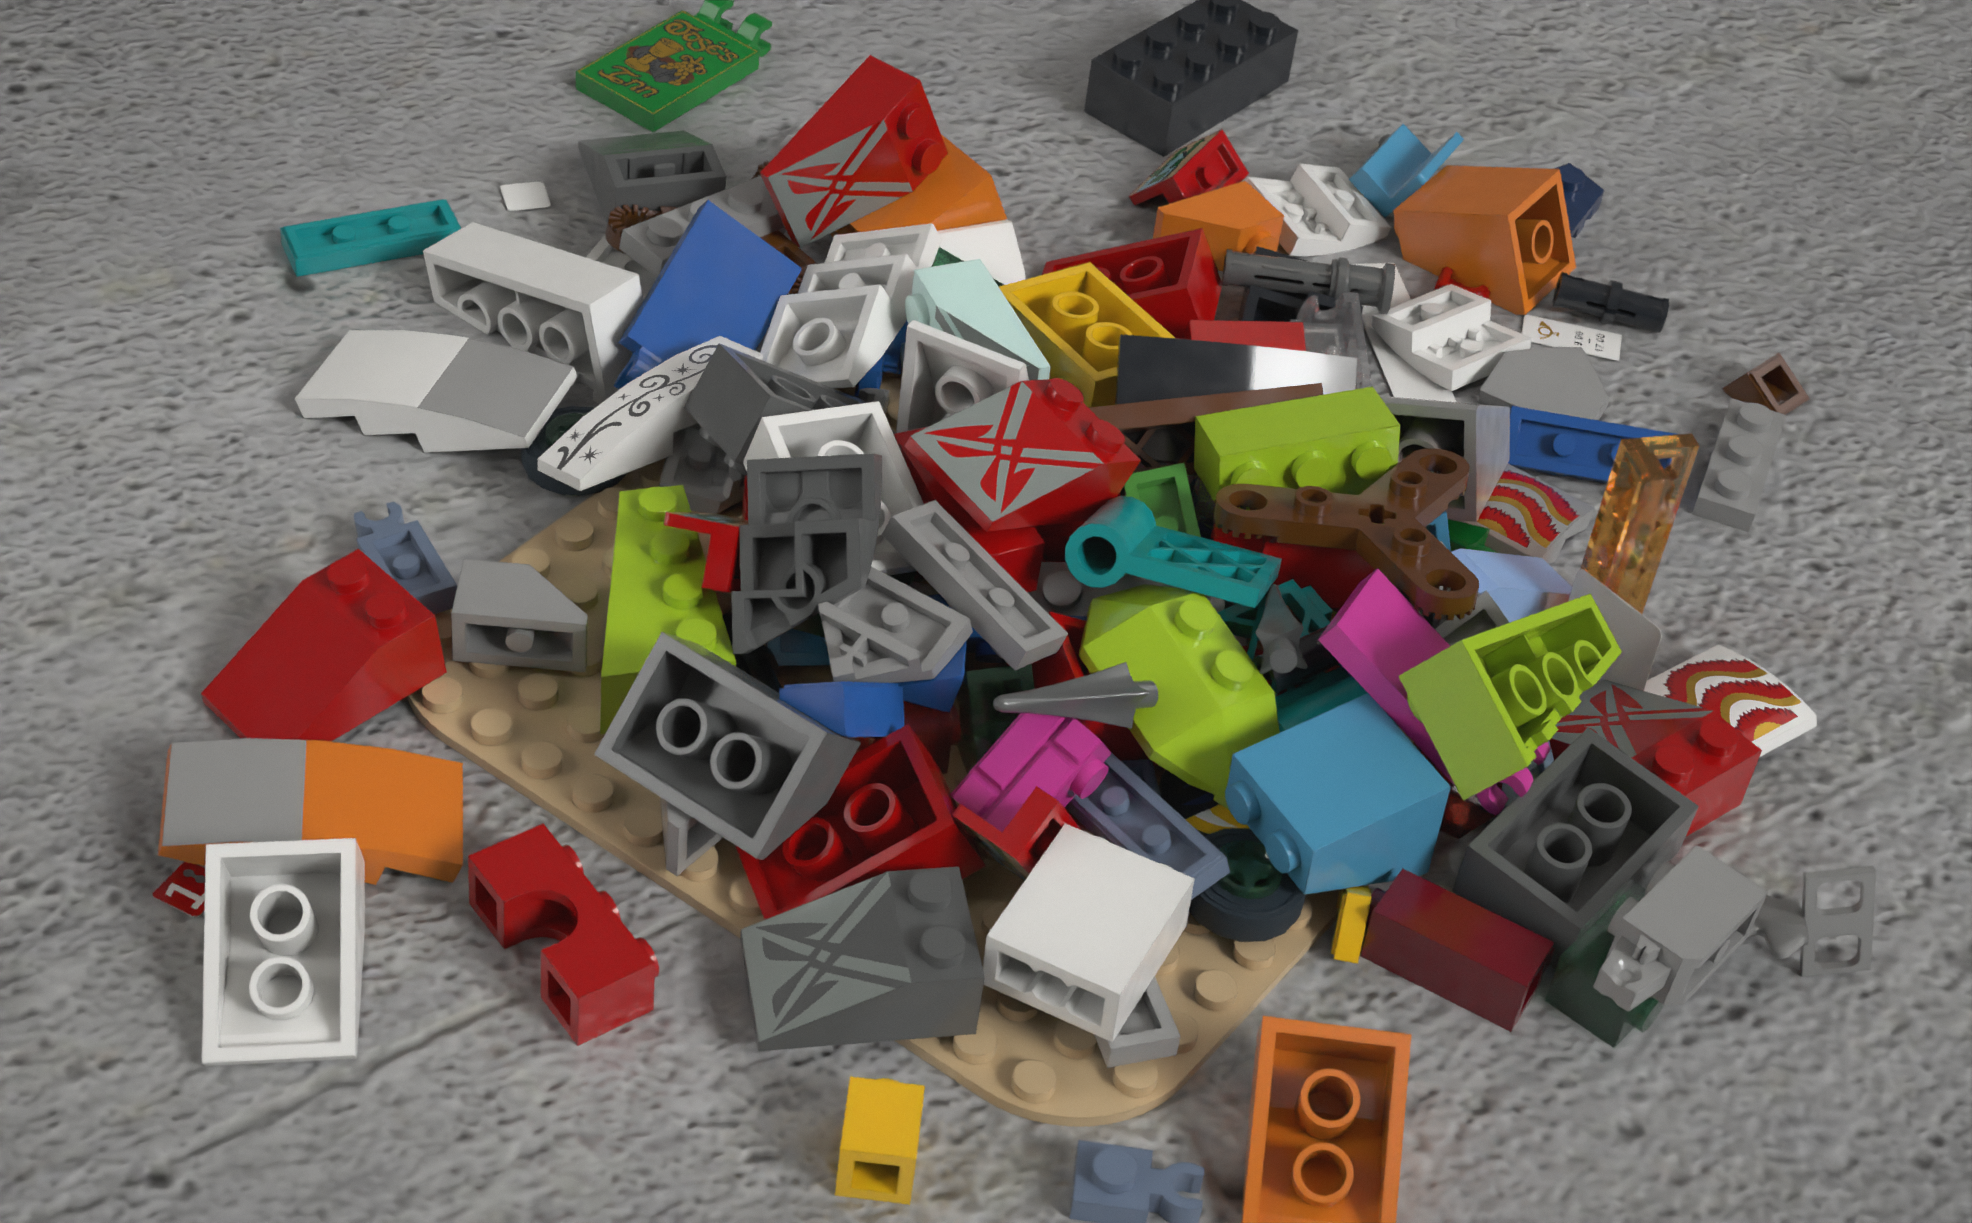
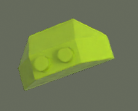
(1206, 683)

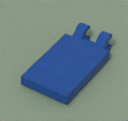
(711, 286)

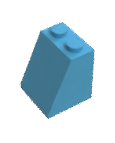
(1340, 799)

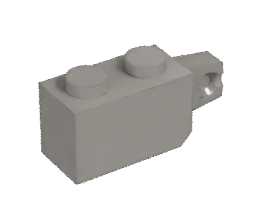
(1678, 931)

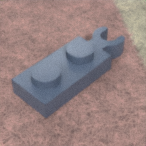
(407, 557)

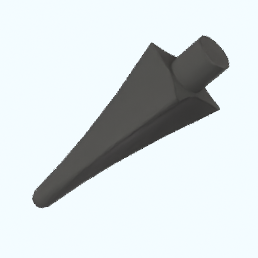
(1279, 635)
(1101, 697)

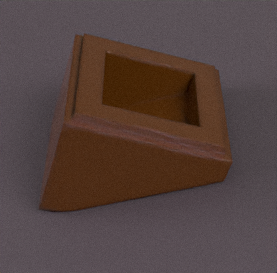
(1769, 385)

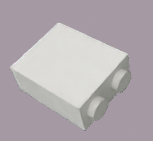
(1087, 931)

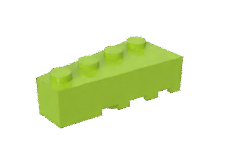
(654, 591)
(1507, 689)

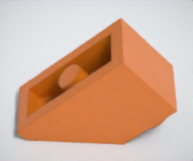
(1230, 217)

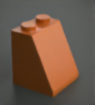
(949, 198)
(1492, 230)

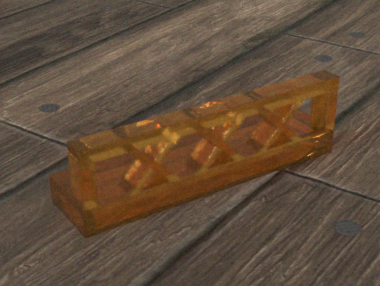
(1638, 514)

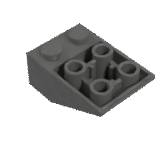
(651, 170)

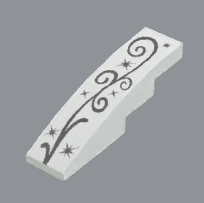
(633, 423)

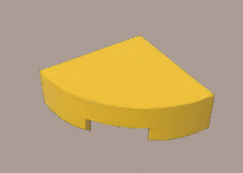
(1351, 923)

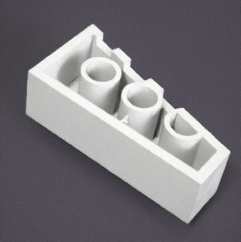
(538, 299)

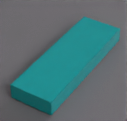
(367, 237)

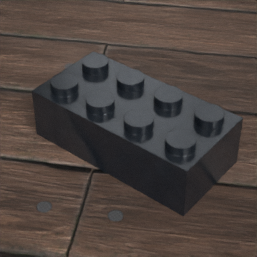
(1190, 72)

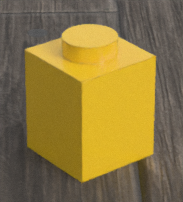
(879, 1140)

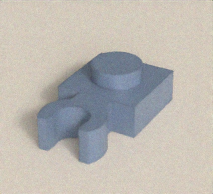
(1122, 1186)

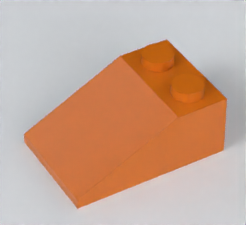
(1325, 1123)

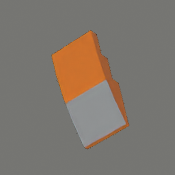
(267, 790)

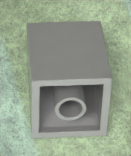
(1470, 430)

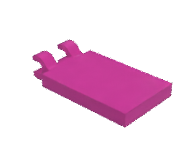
(1384, 636)

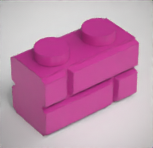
(1033, 752)

